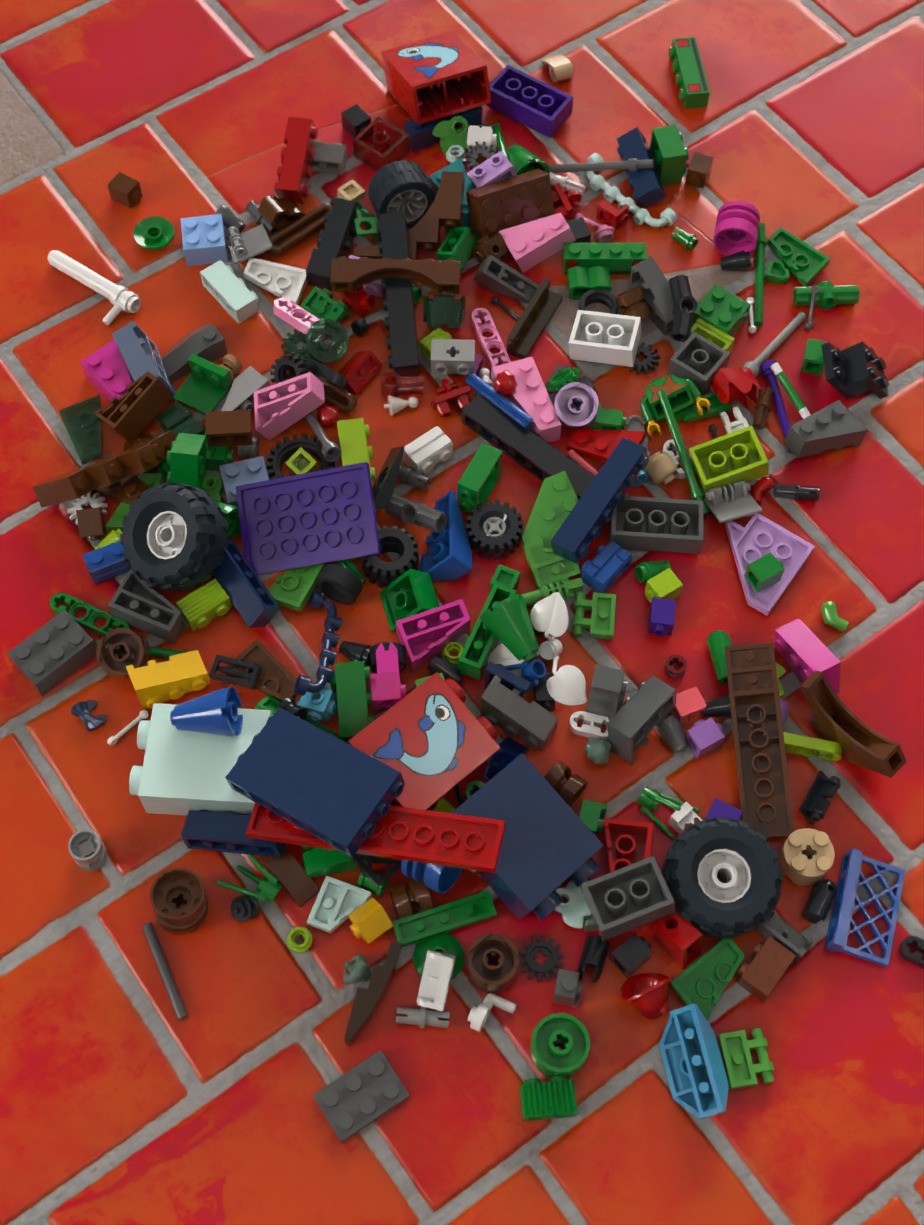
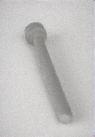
(755, 365)

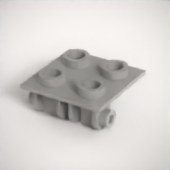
(248, 243)
(731, 501)

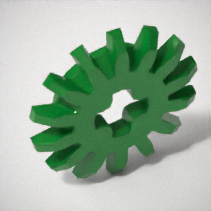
(562, 378)

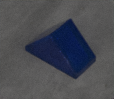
(505, 755)

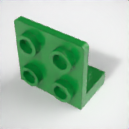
(204, 385)

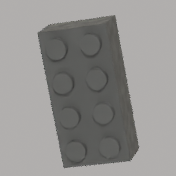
(658, 524)

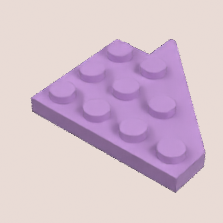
(757, 540)

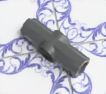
(416, 513)

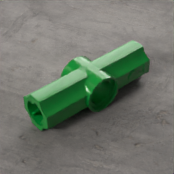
(827, 296)

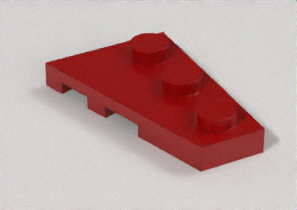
(601, 443)

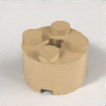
(805, 844)

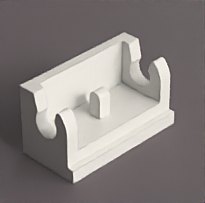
(435, 980)

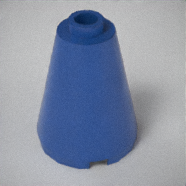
(210, 713)

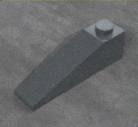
(202, 341)

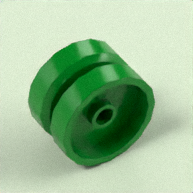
(561, 1030)

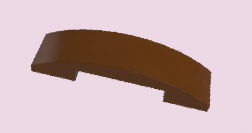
(292, 877)

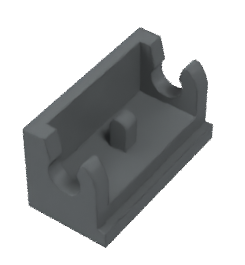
(785, 935)

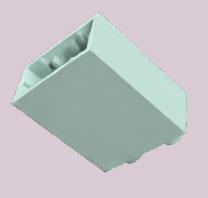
(188, 767)

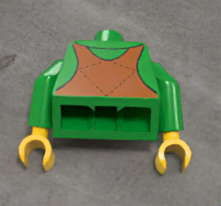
(680, 393)

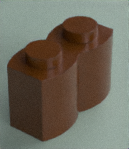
(280, 211)

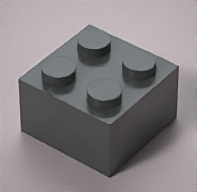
(698, 361)

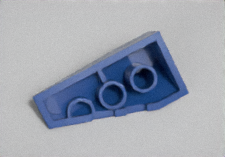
(448, 551)

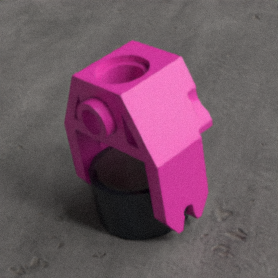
(387, 662)

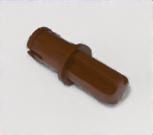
(762, 407)

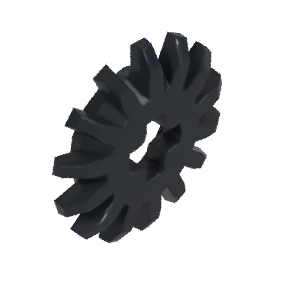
(475, 152)
(647, 363)
(547, 950)

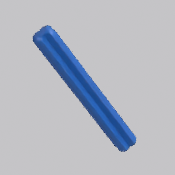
(499, 400)

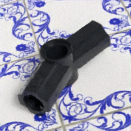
(681, 297)

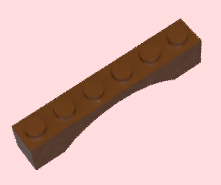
(352, 274)

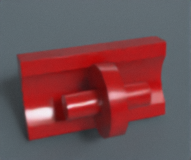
(566, 201)
(359, 301)
(443, 401)

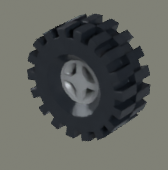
(494, 519)

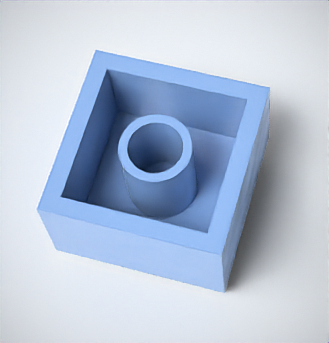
(204, 240)

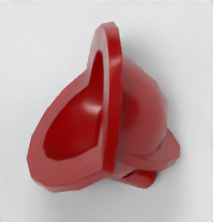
(647, 993)

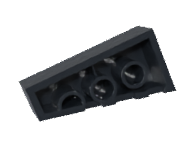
(332, 242)

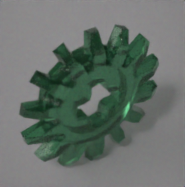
(290, 344)

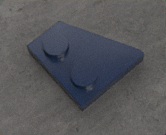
(508, 678)

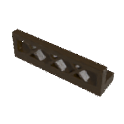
(533, 321)

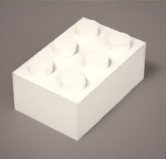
(605, 338)

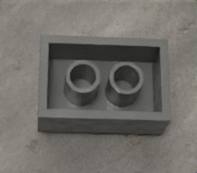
(53, 652)
(628, 898)

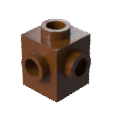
(491, 244)

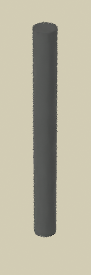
(165, 971)

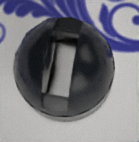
(359, 327)

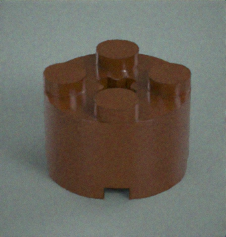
(119, 640)
(493, 948)

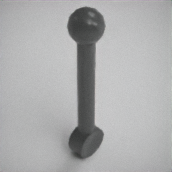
(814, 289)

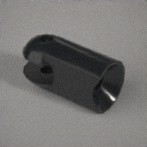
(820, 901)
(593, 954)

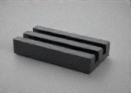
(234, 681)

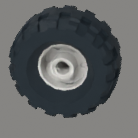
(174, 536)
(742, 860)

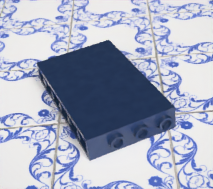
(316, 781)

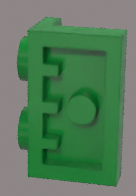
(323, 307)

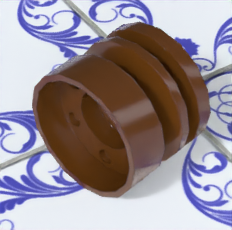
(171, 890)

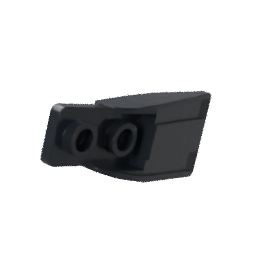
(386, 480)

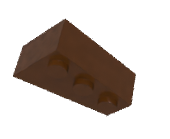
(136, 407)

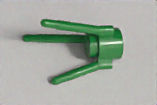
(652, 799)
(267, 887)

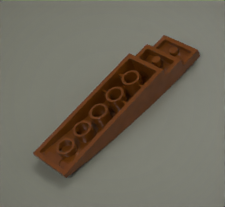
(759, 739)

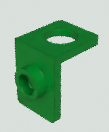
(373, 231)

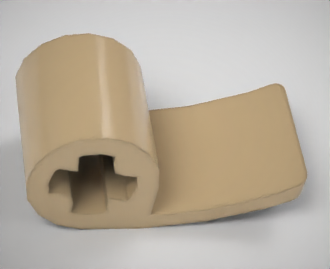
(559, 68)

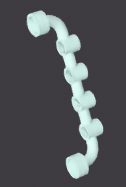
(612, 193)

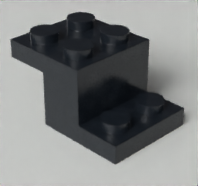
(855, 370)

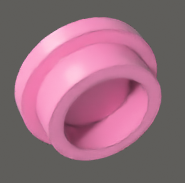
(604, 233)

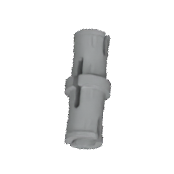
(422, 1017)

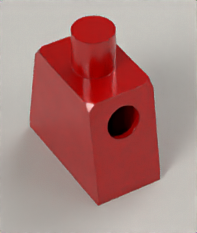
(678, 938)

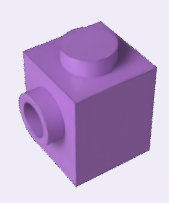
(705, 737)

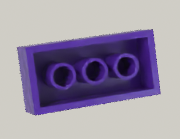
(530, 101)

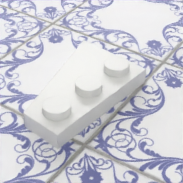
(277, 278)

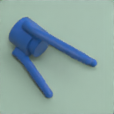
(530, 671)

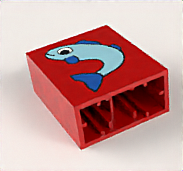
(436, 77)
(429, 741)

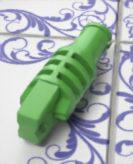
(563, 586)

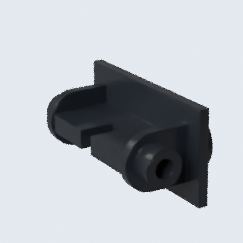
(816, 801)

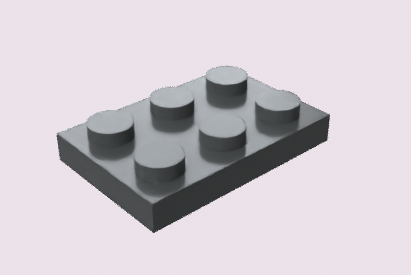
(361, 1096)

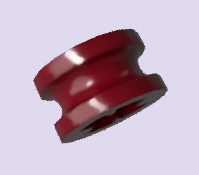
(669, 669)

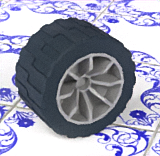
(401, 188)

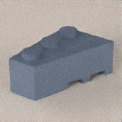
(140, 353)

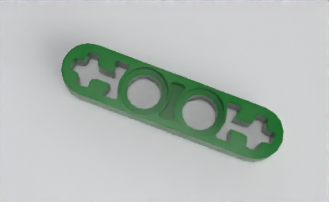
(90, 618)

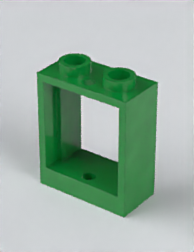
(479, 478)

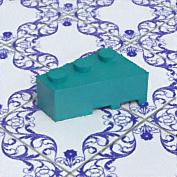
(435, 180)

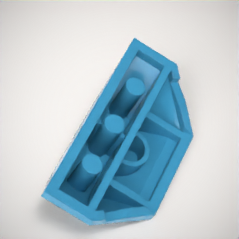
(694, 1063)

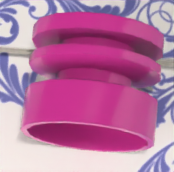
(736, 228)

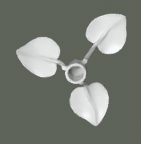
(551, 617)

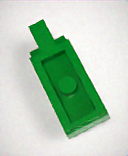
(690, 414)

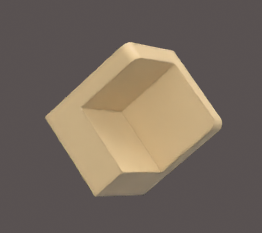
(351, 191)

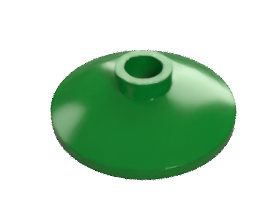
(153, 232)
(444, 943)

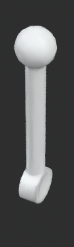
(752, 329)
(113, 739)

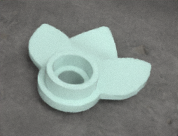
(575, 908)

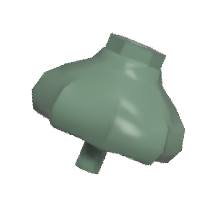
(598, 750)
(356, 970)

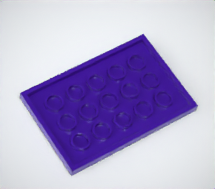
(308, 519)

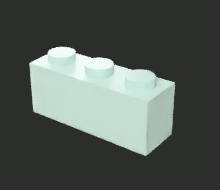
(230, 291)

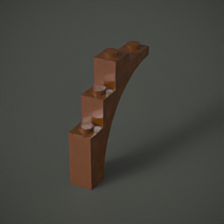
(444, 211)
(105, 472)

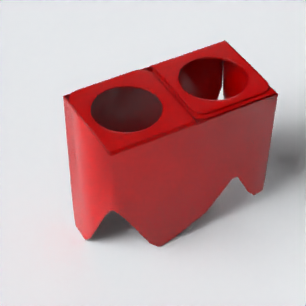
(734, 383)

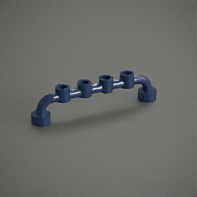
(329, 641)

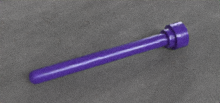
(767, 372)

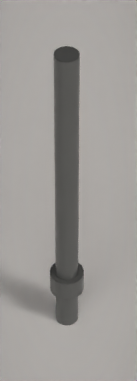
(632, 164)

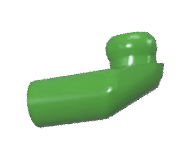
(831, 617)

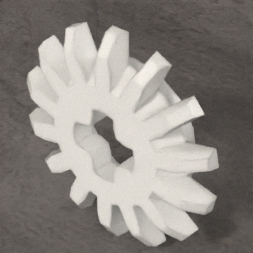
(94, 502)

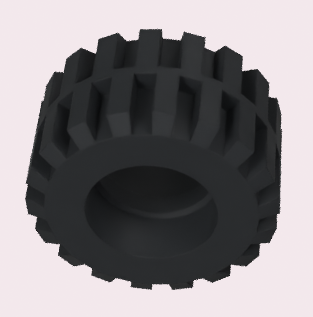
(392, 541)

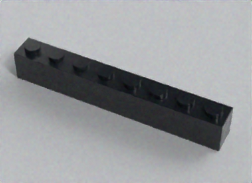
(400, 298)
(522, 445)

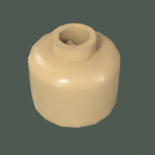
(661, 468)

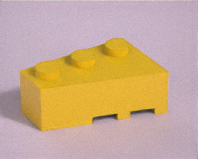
(169, 678)

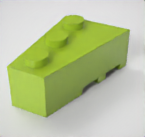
(353, 443)

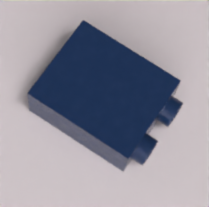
(541, 839)

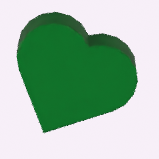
(777, 273)

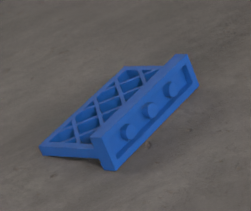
(844, 901)

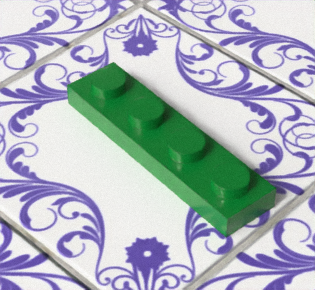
(444, 919)

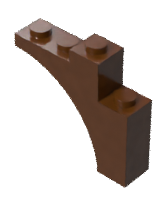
(838, 724)

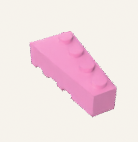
(532, 397)

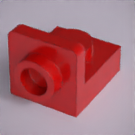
(610, 215)

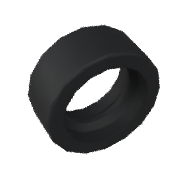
(599, 296)
(339, 584)

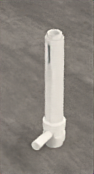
(117, 294)

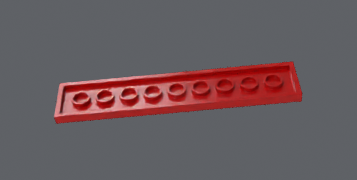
(405, 835)

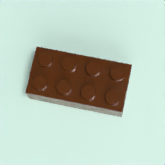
(510, 202)

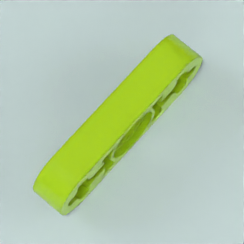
(812, 747)

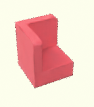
(688, 703)

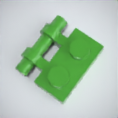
(602, 615)
(738, 1060)

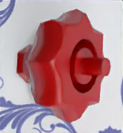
(505, 383)
(327, 415)

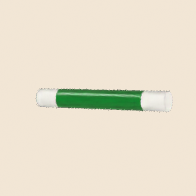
(790, 390)

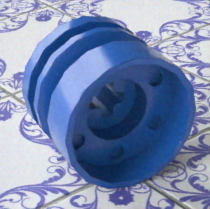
(435, 877)

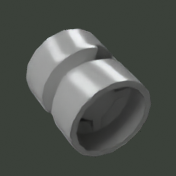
(87, 850)

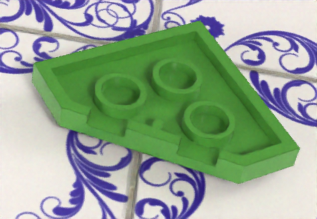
(550, 510)

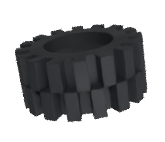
(284, 362)

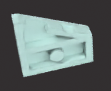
(335, 903)

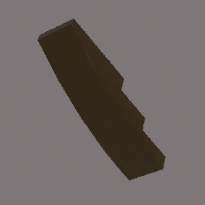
(368, 1000)

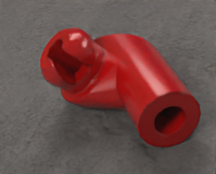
(760, 486)

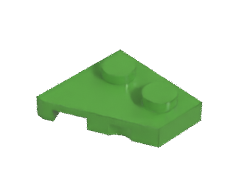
(548, 566)

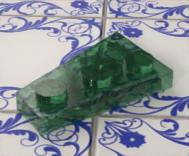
(85, 428)

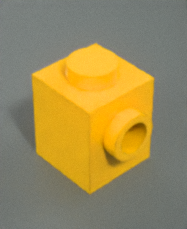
(369, 921)

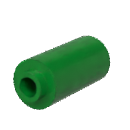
(716, 644)

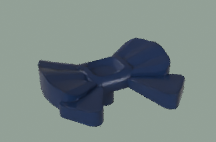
(83, 710)

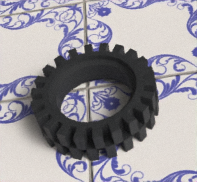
(285, 450)

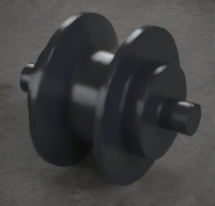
(244, 908)

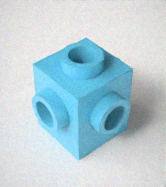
(319, 705)

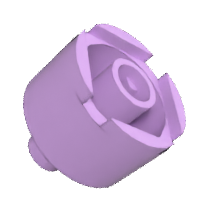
(580, 393)

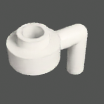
(479, 1015)

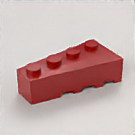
(296, 159)
(628, 843)

